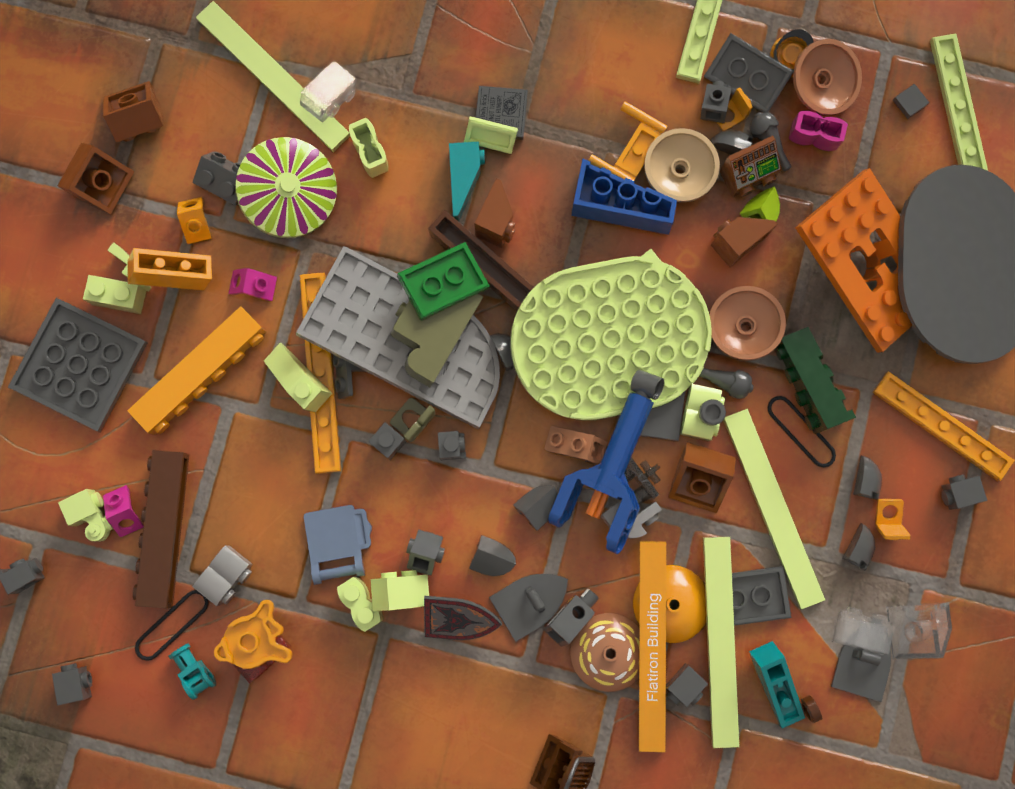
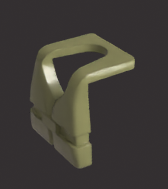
(426, 416)

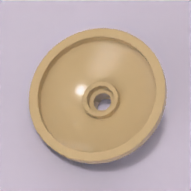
(685, 150)

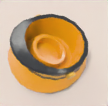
(790, 46)

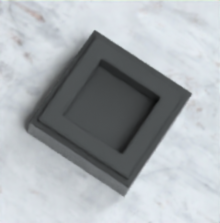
(911, 101)

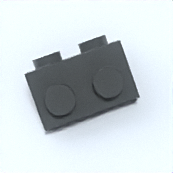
(217, 176)

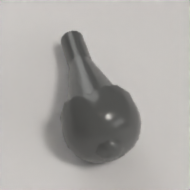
(764, 126)
(736, 383)

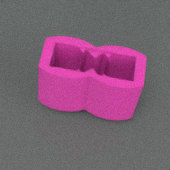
(821, 132)

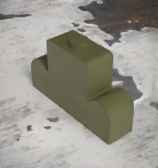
(432, 337)

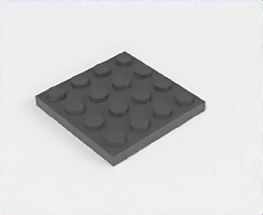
(78, 365)

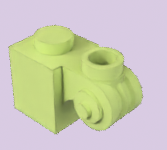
(87, 507)

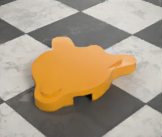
(252, 640)

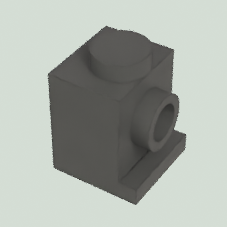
(716, 102)
(451, 445)
(21, 575)

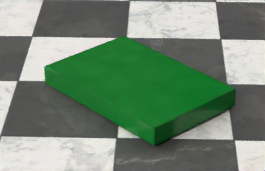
(443, 281)

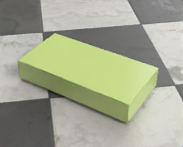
(491, 134)

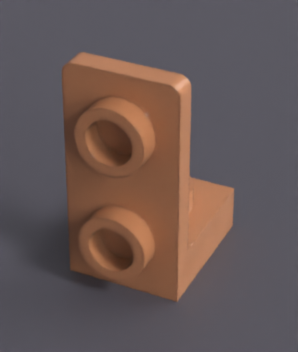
(576, 445)

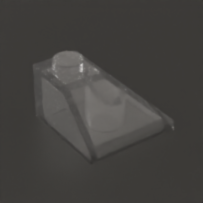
(920, 630)

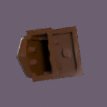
(562, 766)

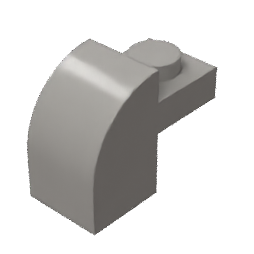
(645, 516)

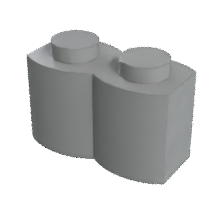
(223, 575)

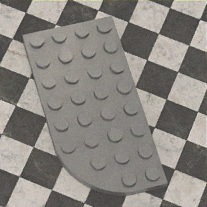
(355, 322)

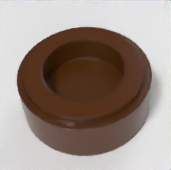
(811, 709)

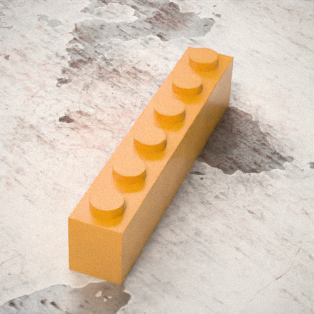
(197, 371)

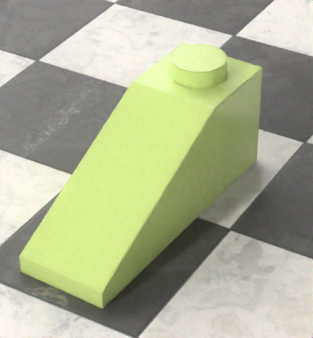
(297, 379)

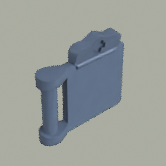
(335, 536)

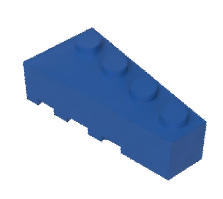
(620, 201)

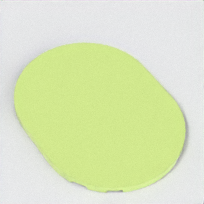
(602, 322)

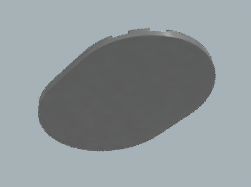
(959, 263)

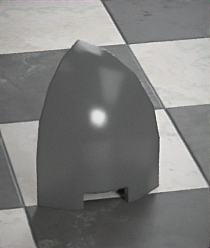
(731, 141)
(502, 346)
(868, 479)
(537, 505)
(861, 548)
(492, 558)

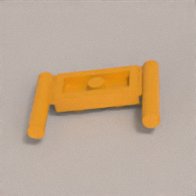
(634, 154)

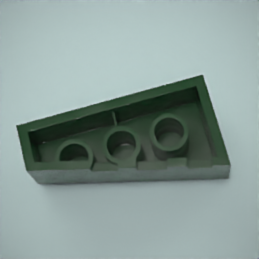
(812, 381)

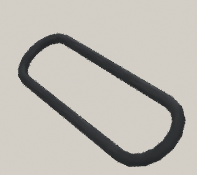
(793, 437)
(178, 633)

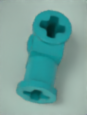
(192, 672)

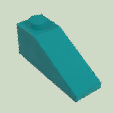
(465, 171)
(777, 683)

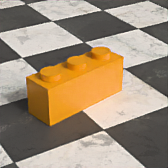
(169, 269)

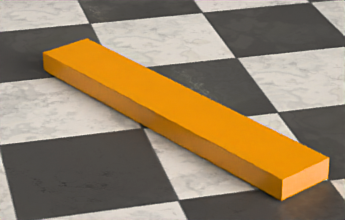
(943, 426)

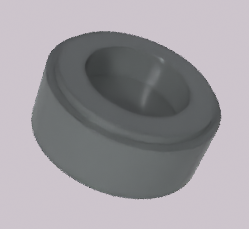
(712, 412)

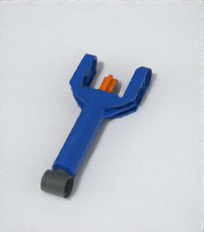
(609, 476)

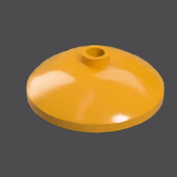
(691, 611)

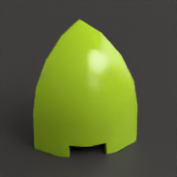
(763, 206)

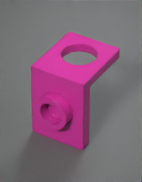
(253, 284)
(117, 508)

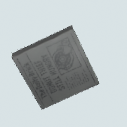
(503, 106)

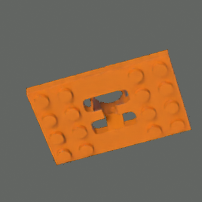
(845, 227)

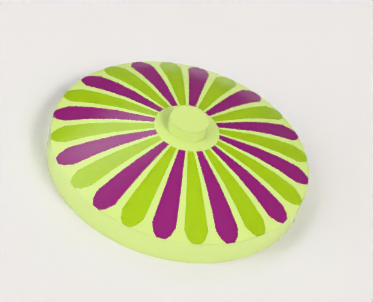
(286, 187)

